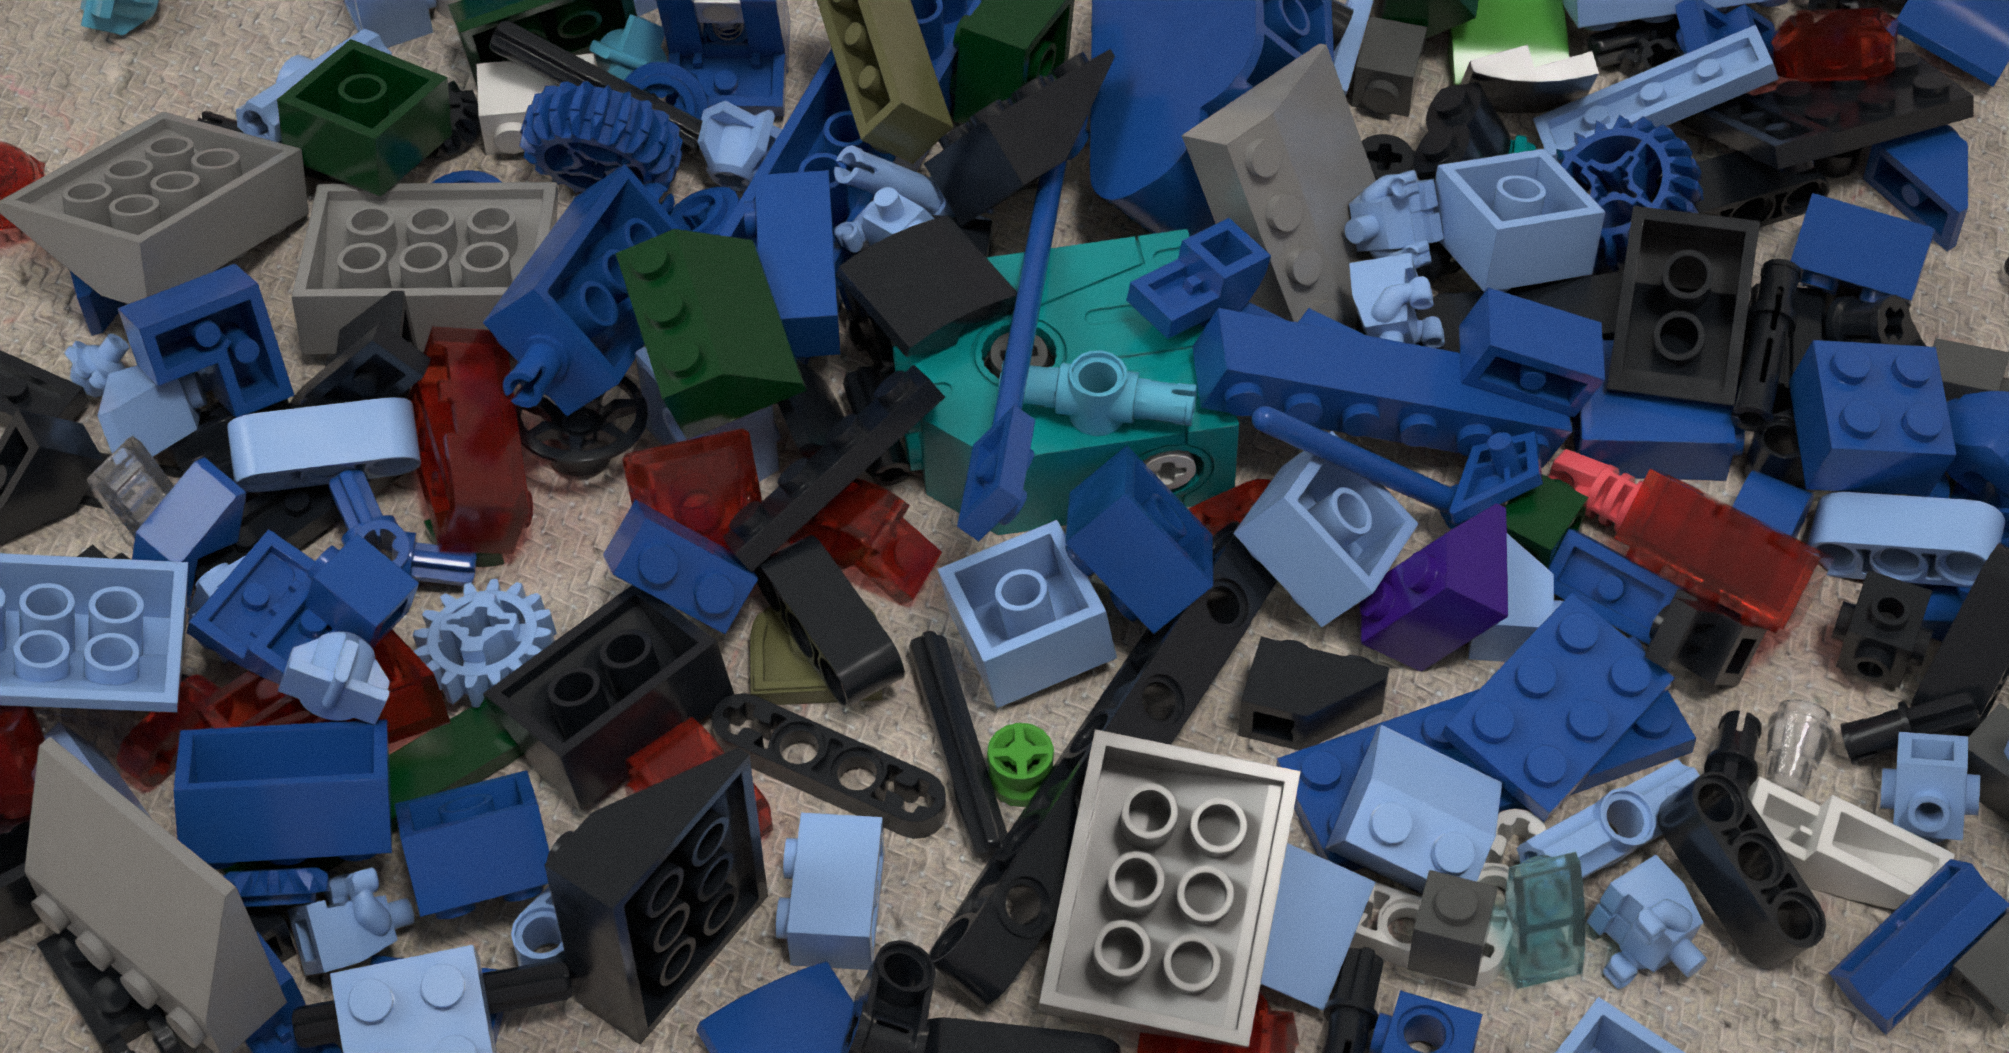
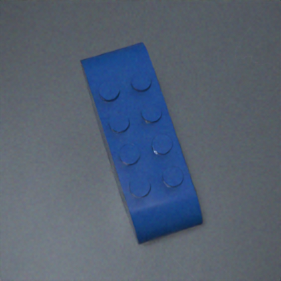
(1171, 73)

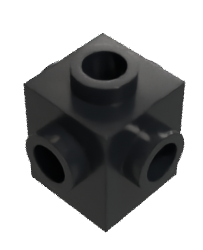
(1883, 629)

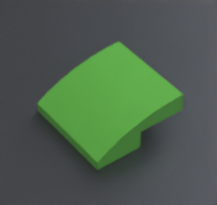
(1506, 26)

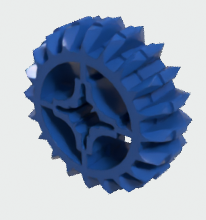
(592, 131)
(1625, 165)

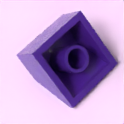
(1441, 594)

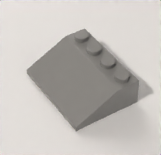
(1285, 172)
(161, 205)
(438, 242)
(1169, 891)
(145, 907)

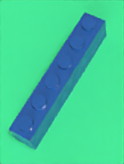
(1358, 385)

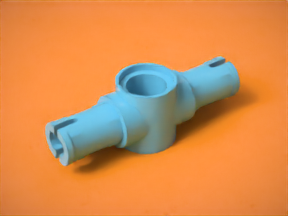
(1104, 395)

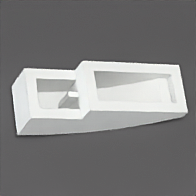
(1847, 848)

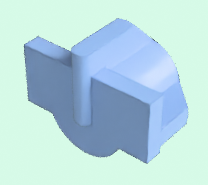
(735, 143)
(337, 678)

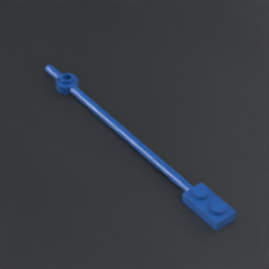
(1003, 453)

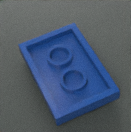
(1557, 707)

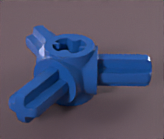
(419, 560)

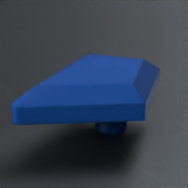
(1497, 474)

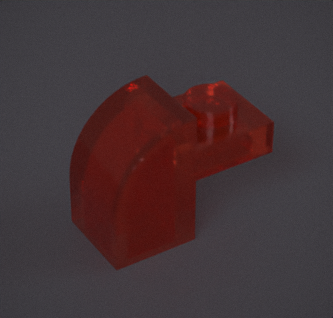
(869, 531)

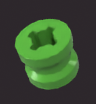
(1020, 747)

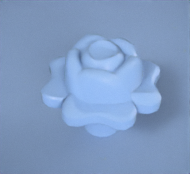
(94, 363)

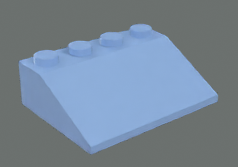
(91, 632)

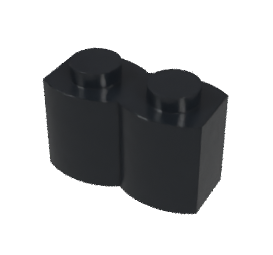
(1460, 128)

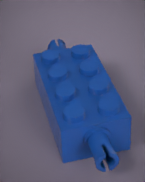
(569, 304)

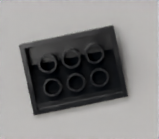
(657, 890)

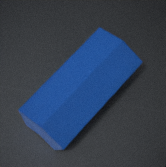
(1919, 944)

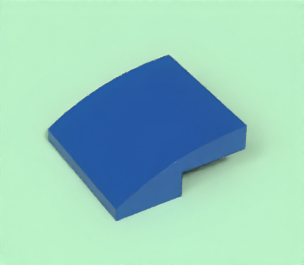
(1961, 32)
(261, 609)
(789, 1015)

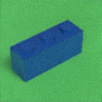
(797, 253)

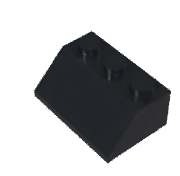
(609, 692)

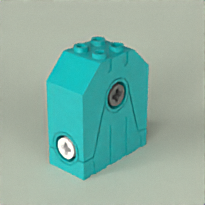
(1079, 313)

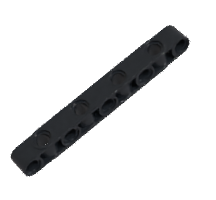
(1169, 671)

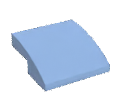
(1312, 926)

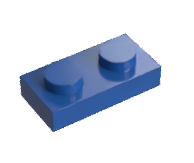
(1611, 584)

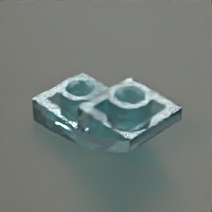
(1547, 919)

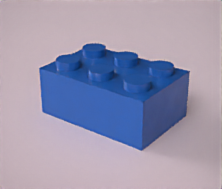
(284, 792)

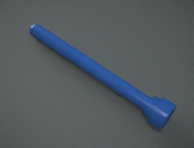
(1356, 459)

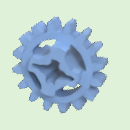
(482, 638)

